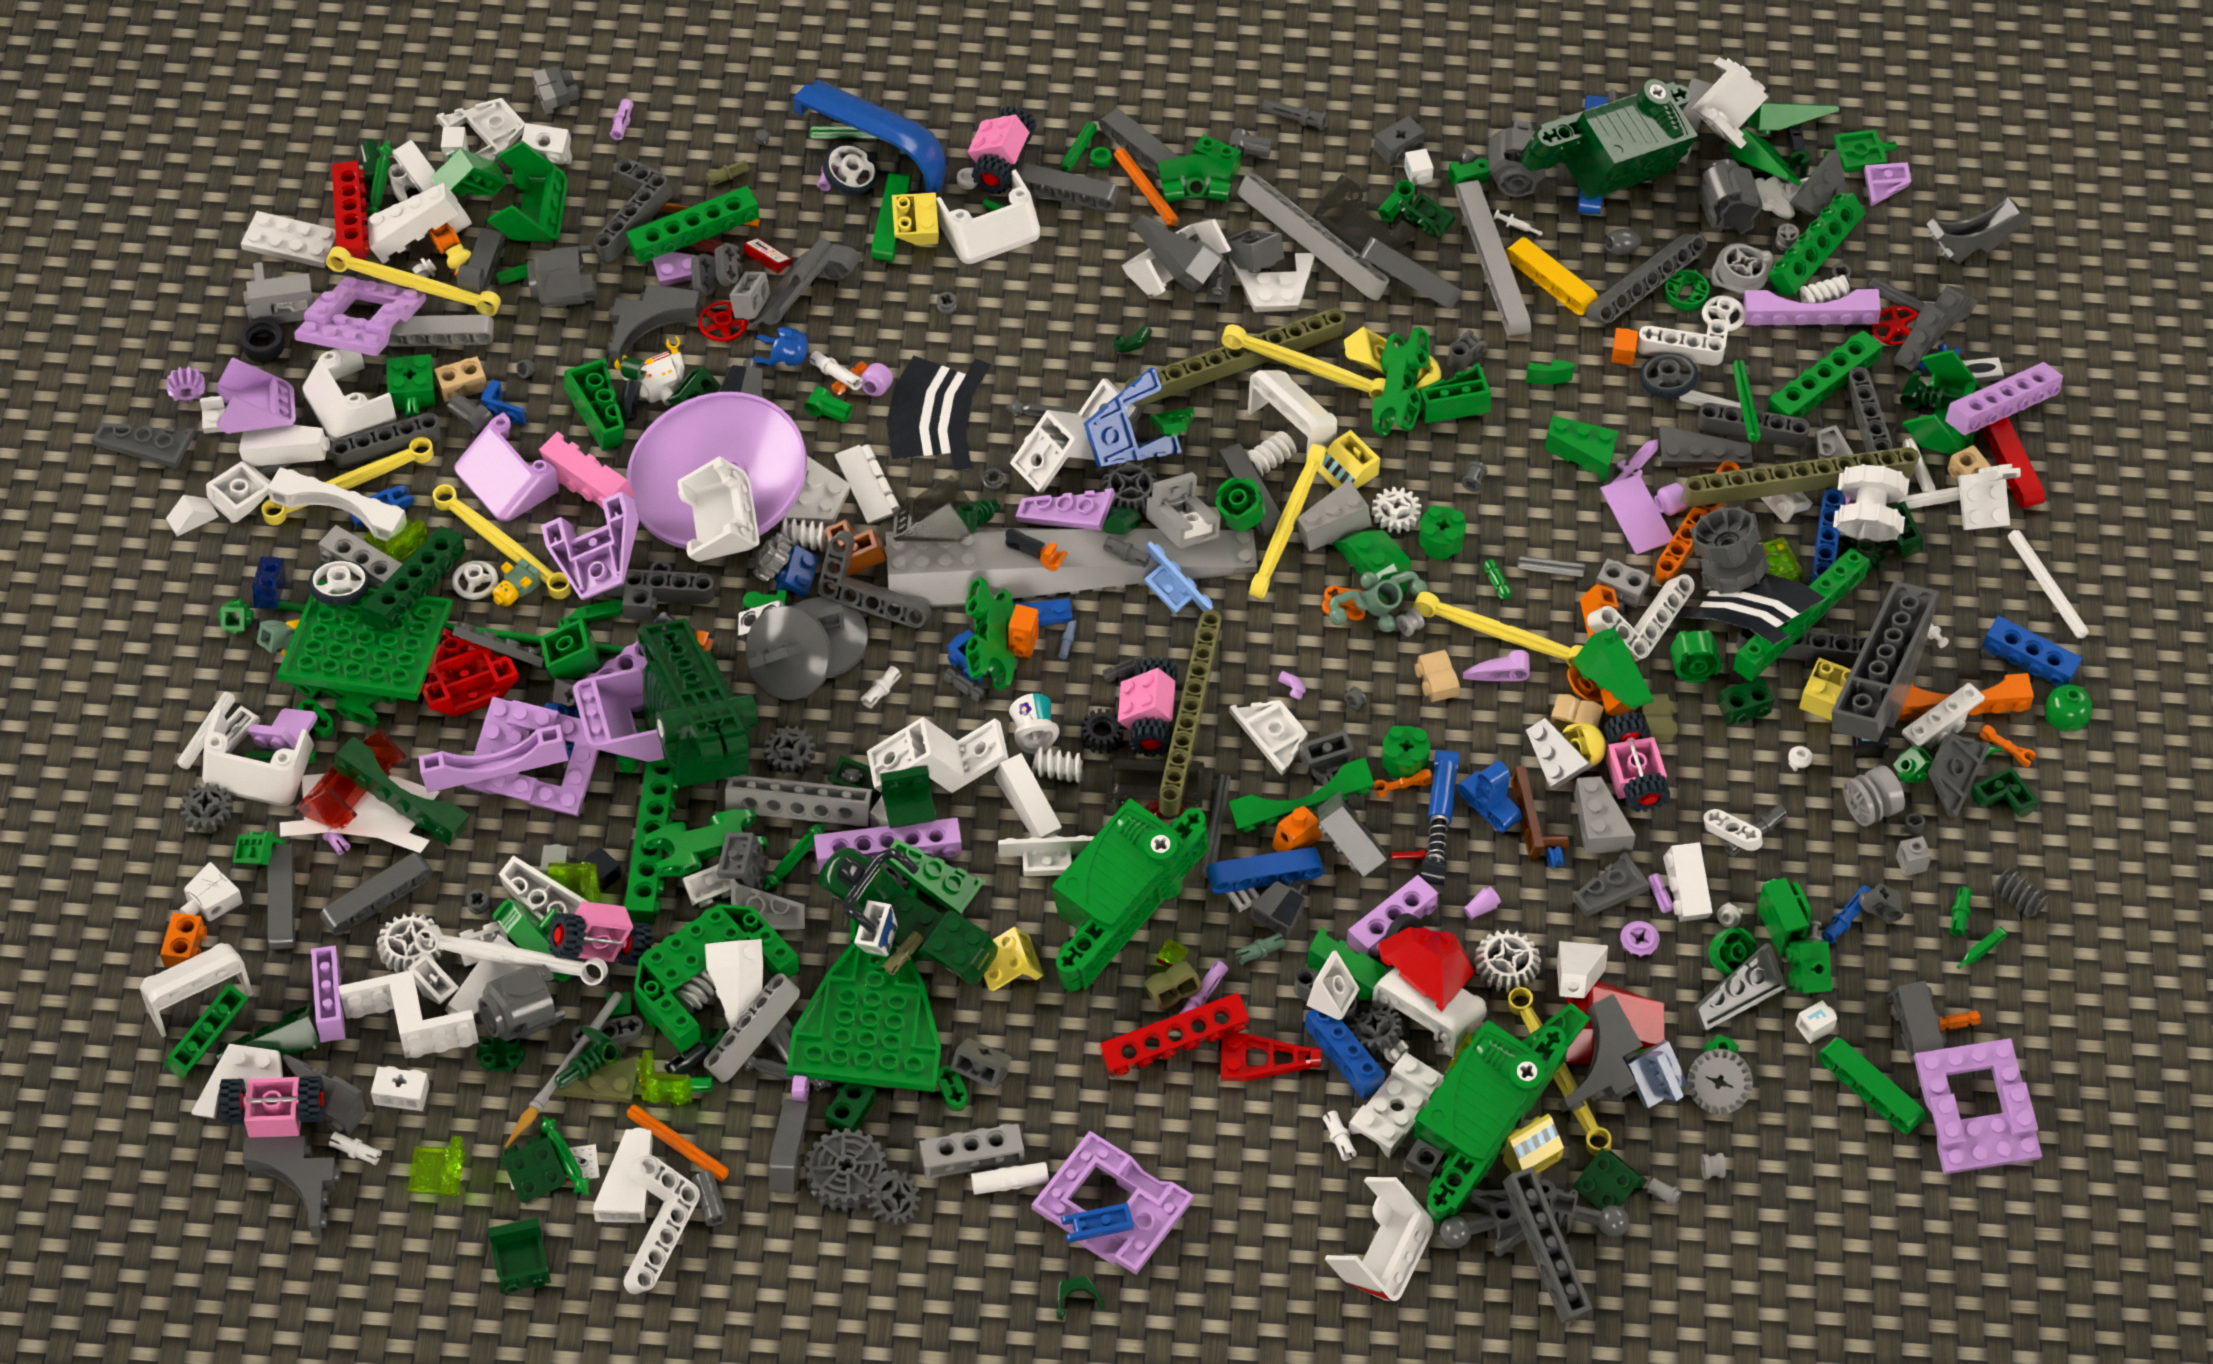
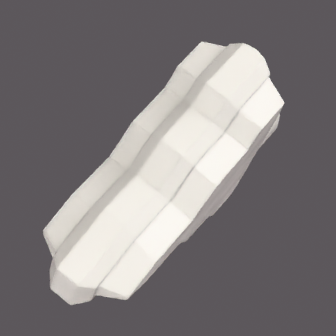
(1774, 197)

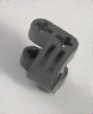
(722, 268)

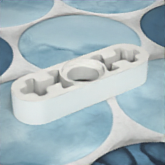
(1746, 836)

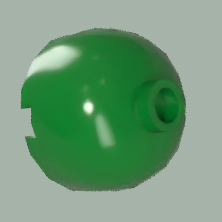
(2068, 708)
(1730, 949)

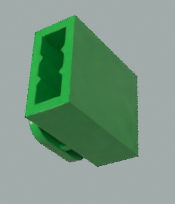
(1784, 912)

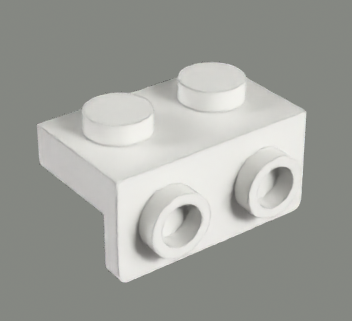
(706, 885)

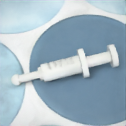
(1516, 223)
(1934, 632)

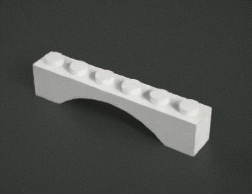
(297, 490)

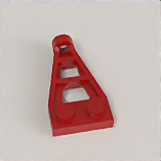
(1234, 1057)

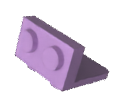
(284, 731)

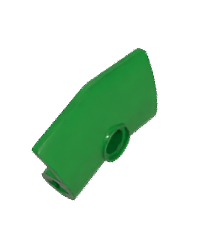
(1180, 172)

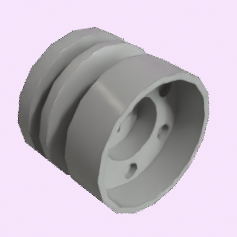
(1873, 795)

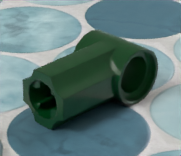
(370, 157)

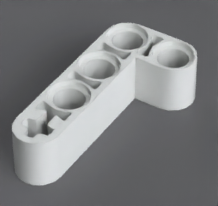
(1698, 347)

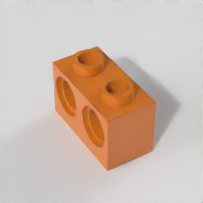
(1023, 631)
(178, 941)

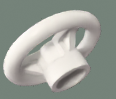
(1724, 308)
(474, 575)

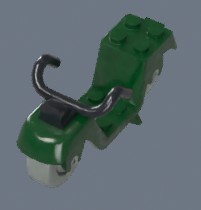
(947, 937)

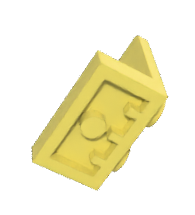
(1013, 958)

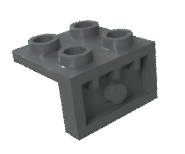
(743, 859)

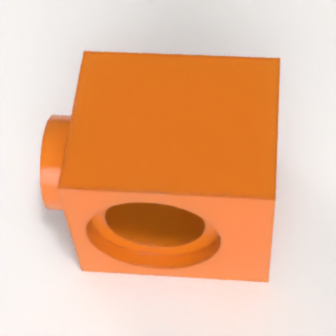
(1624, 346)

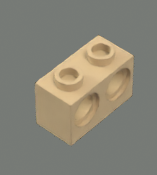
(460, 378)
(1966, 462)

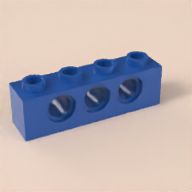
(2025, 643)
(1345, 1052)

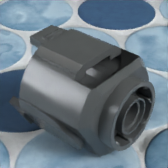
(1505, 164)
(1729, 196)
(560, 277)
(518, 1004)

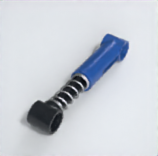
(1440, 815)

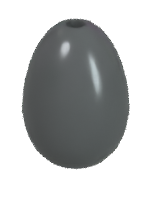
(1622, 241)

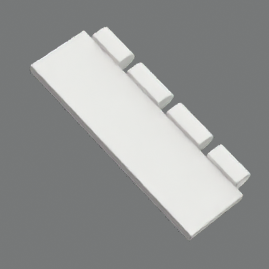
(867, 483)

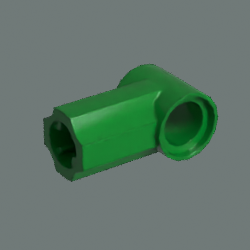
(1390, 208)
(824, 403)

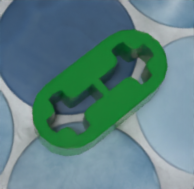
(323, 717)
(957, 1086)

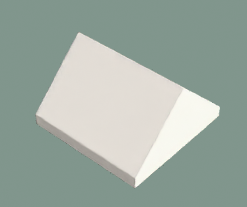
(1333, 988)

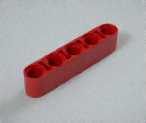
(2009, 450)

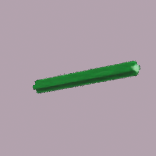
(1746, 401)

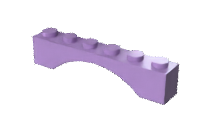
(1768, 309)
(448, 770)

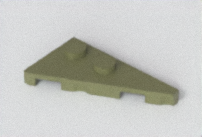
(609, 1083)

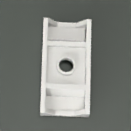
(1409, 1085)

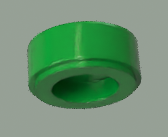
(1100, 157)

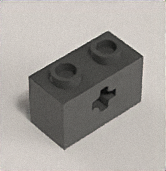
(1398, 139)
(981, 1063)

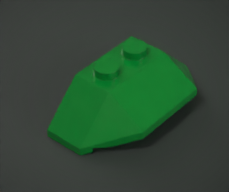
(1374, 553)

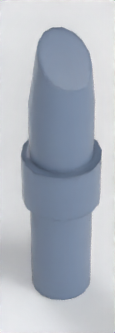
(1067, 639)

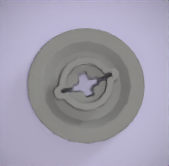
(1735, 1073)

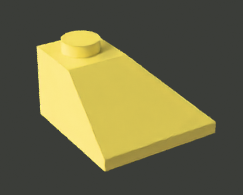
(1365, 349)

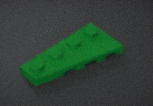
(943, 883)

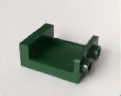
(519, 1256)

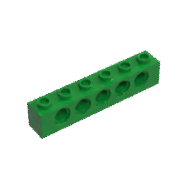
(692, 224)
(1816, 244)
(1825, 377)

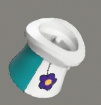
(1033, 723)

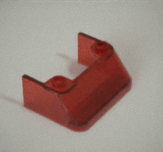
(335, 795)

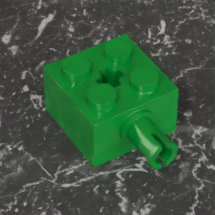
(411, 383)
(570, 650)
(1809, 966)

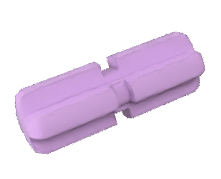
(1660, 893)

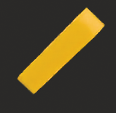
(1551, 275)

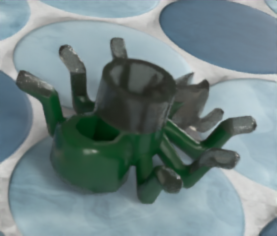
(1867, 548)

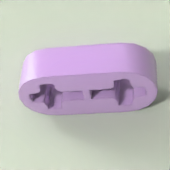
(800, 1088)

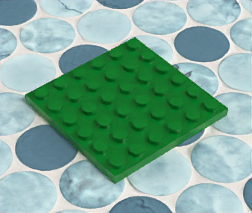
(344, 654)

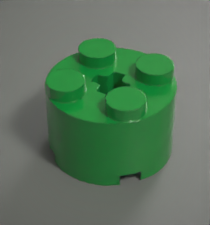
(1240, 503)
(1442, 532)
(1695, 656)
(1405, 751)

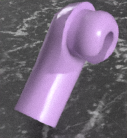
(1294, 682)

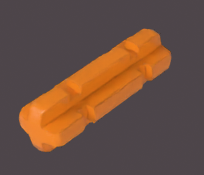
(839, 387)
(1959, 1020)

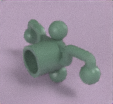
(1369, 599)

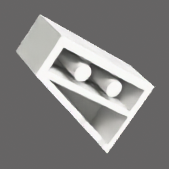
(1688, 882)

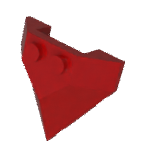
(466, 676)
(1429, 962)

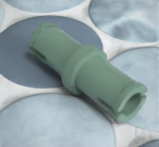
(1260, 948)

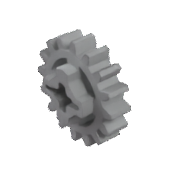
(772, 557)

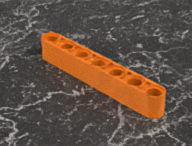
(1681, 546)

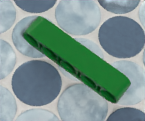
(884, 240)
(1871, 1085)

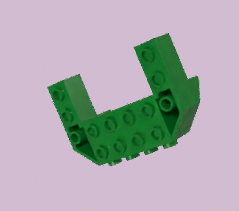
(683, 957)

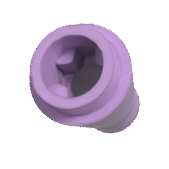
(1483, 902)

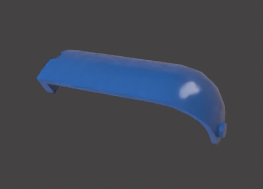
(880, 123)

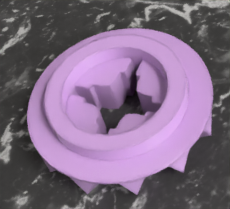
(1635, 930)

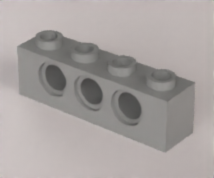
(344, 546)
(962, 1160)

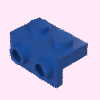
(798, 572)

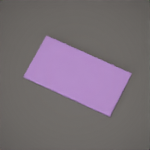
(1637, 514)

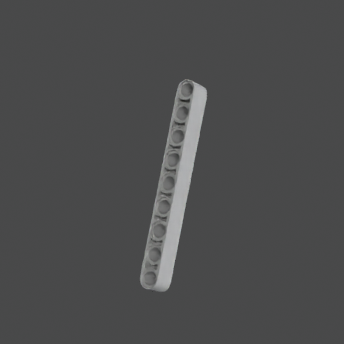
(1313, 236)
(1493, 258)

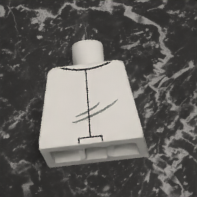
(210, 894)

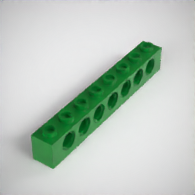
(1833, 585)
(646, 908)

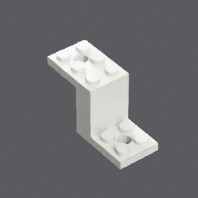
(1730, 101)
(1060, 437)
(948, 761)
(417, 1035)

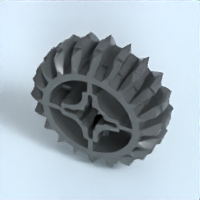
(1129, 482)

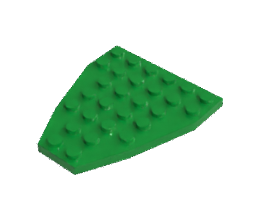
(868, 1026)

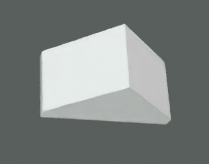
(190, 513)
(432, 980)

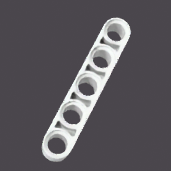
(419, 172)

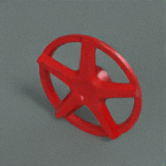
(722, 321)
(1896, 325)

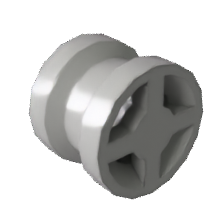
(1786, 236)
(1410, 621)
(1713, 1166)

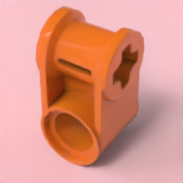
(444, 237)
(1350, 607)

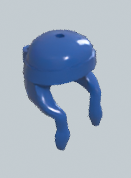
(788, 347)

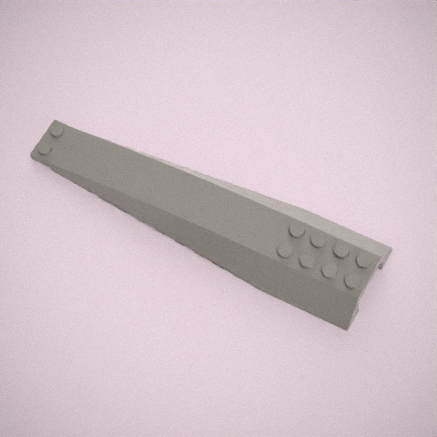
(944, 570)

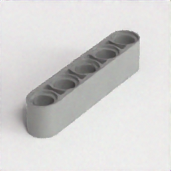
(1697, 89)
(443, 331)
(751, 1027)

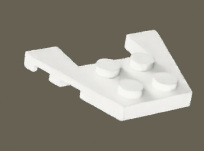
(492, 122)
(1276, 289)
(820, 496)
(237, 1063)

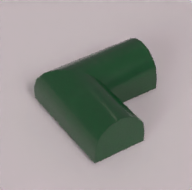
(1121, 520)
(2005, 785)

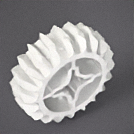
(399, 937)
(1512, 954)

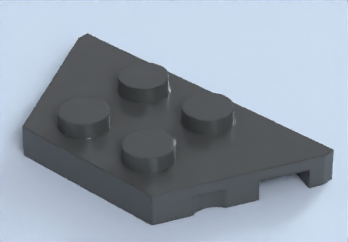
(1821, 186)
(1956, 770)

